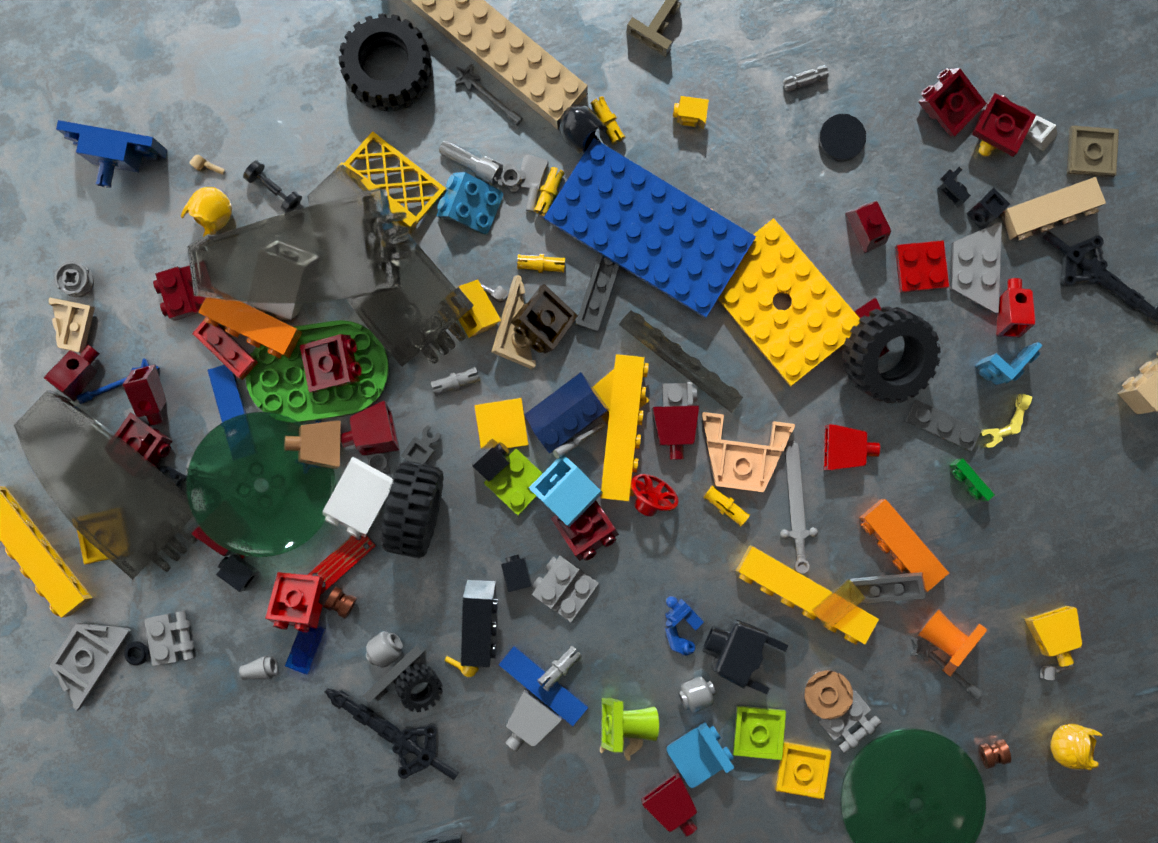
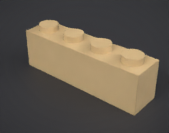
(1053, 208)

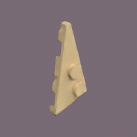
(507, 342)

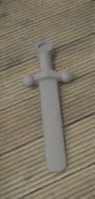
(797, 507)

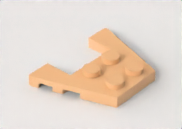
(740, 463)

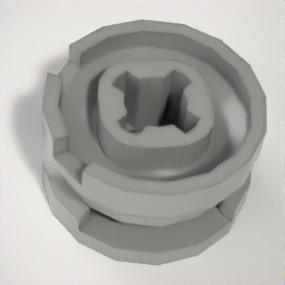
(74, 279)

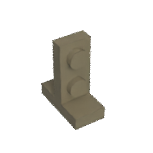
(650, 34)

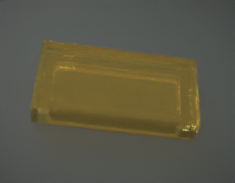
(838, 604)

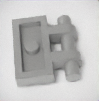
(162, 639)
(840, 726)

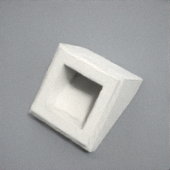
(1041, 133)

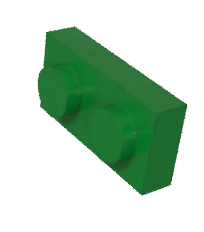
(966, 474)

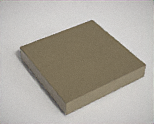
(1092, 151)

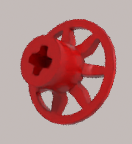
(650, 497)

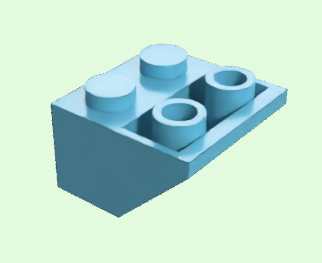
(565, 490)

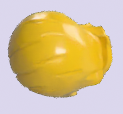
(209, 209)
(1074, 746)

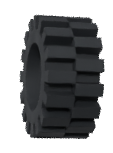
(423, 698)

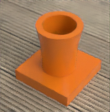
(950, 639)

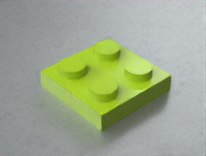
(514, 482)
(759, 732)

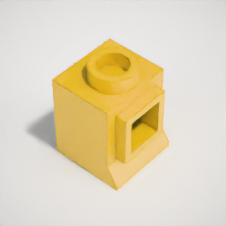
(691, 111)

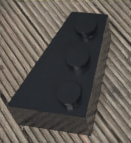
(478, 623)

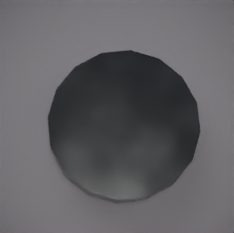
(842, 137)

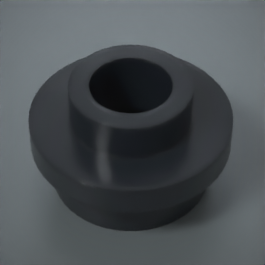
(130, 656)

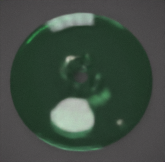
(224, 492)
(906, 767)

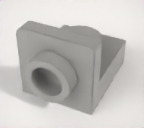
(679, 394)

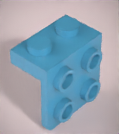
(470, 202)
(999, 371)
(700, 755)

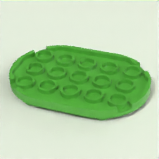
(282, 385)

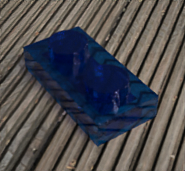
(305, 649)

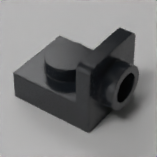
(953, 190)
(988, 208)

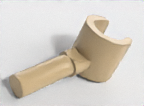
(199, 162)

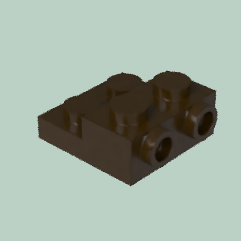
(544, 320)

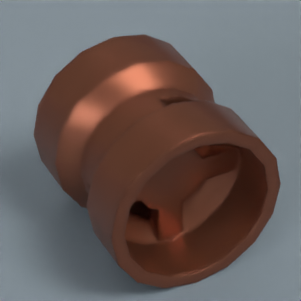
(340, 602)
(994, 753)

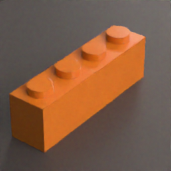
(251, 323)
(902, 543)

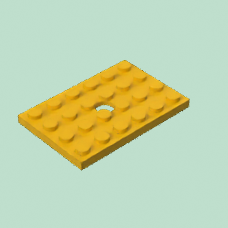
(808, 330)

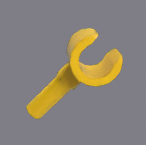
(468, 671)

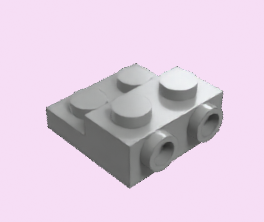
(564, 587)

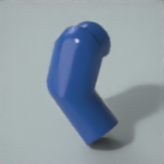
(679, 644)

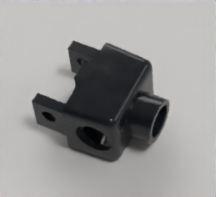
(739, 652)

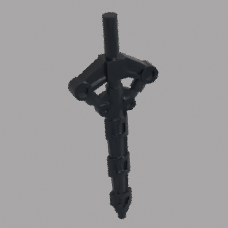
(1096, 271)
(403, 741)

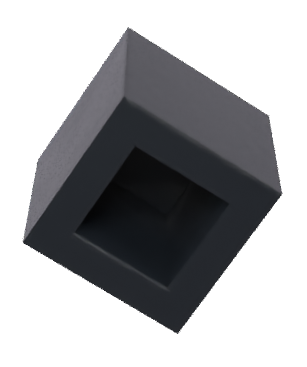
(491, 459)
(236, 572)
(516, 573)

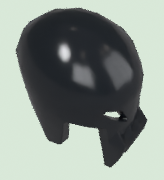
(577, 125)

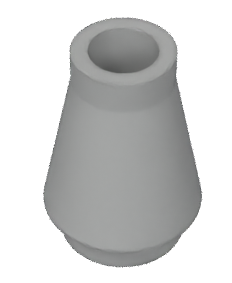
(262, 668)

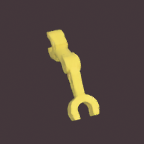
(1022, 403)

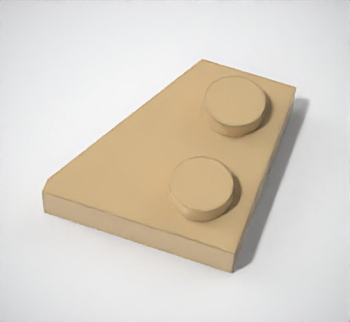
(71, 324)

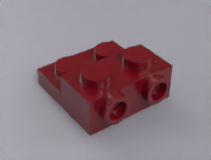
(952, 100)
(1003, 124)
(177, 293)
(330, 362)
(144, 439)
(588, 532)

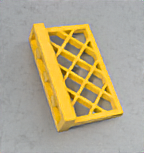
(395, 204)

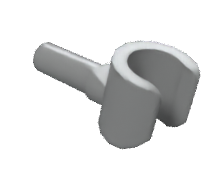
(498, 294)
(1048, 672)

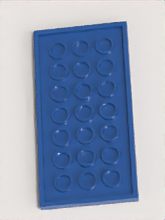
(649, 228)

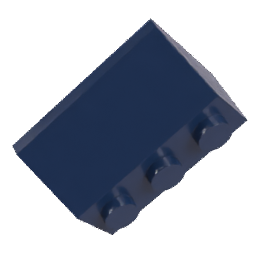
(566, 412)

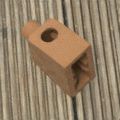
(317, 444)

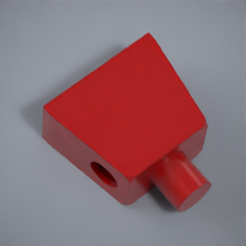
(1015, 310)
(847, 447)

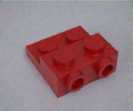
(295, 601)

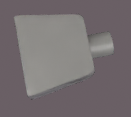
(530, 721)

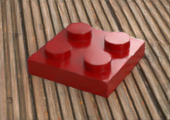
(922, 266)

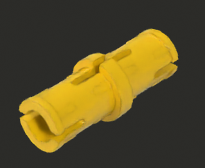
(609, 119)
(549, 191)
(541, 263)
(726, 506)

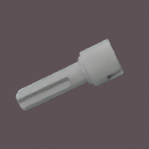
(484, 168)

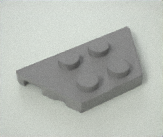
(977, 267)
(85, 658)

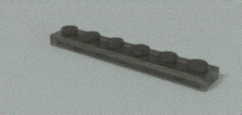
(681, 361)

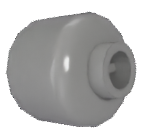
(384, 649)
(697, 694)

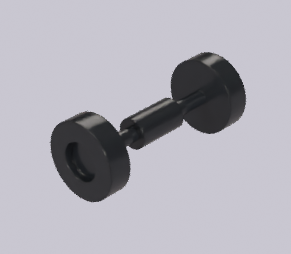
(255, 170)

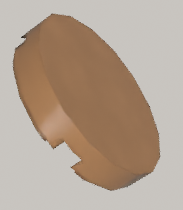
(828, 695)

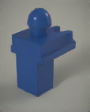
(681, 610)

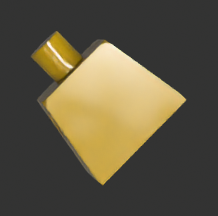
(1057, 633)

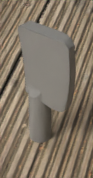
(534, 172)
(573, 443)

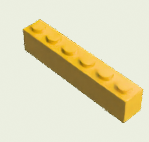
(622, 427)
(39, 559)
(802, 592)

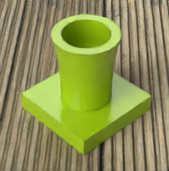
(626, 724)

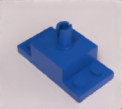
(111, 148)

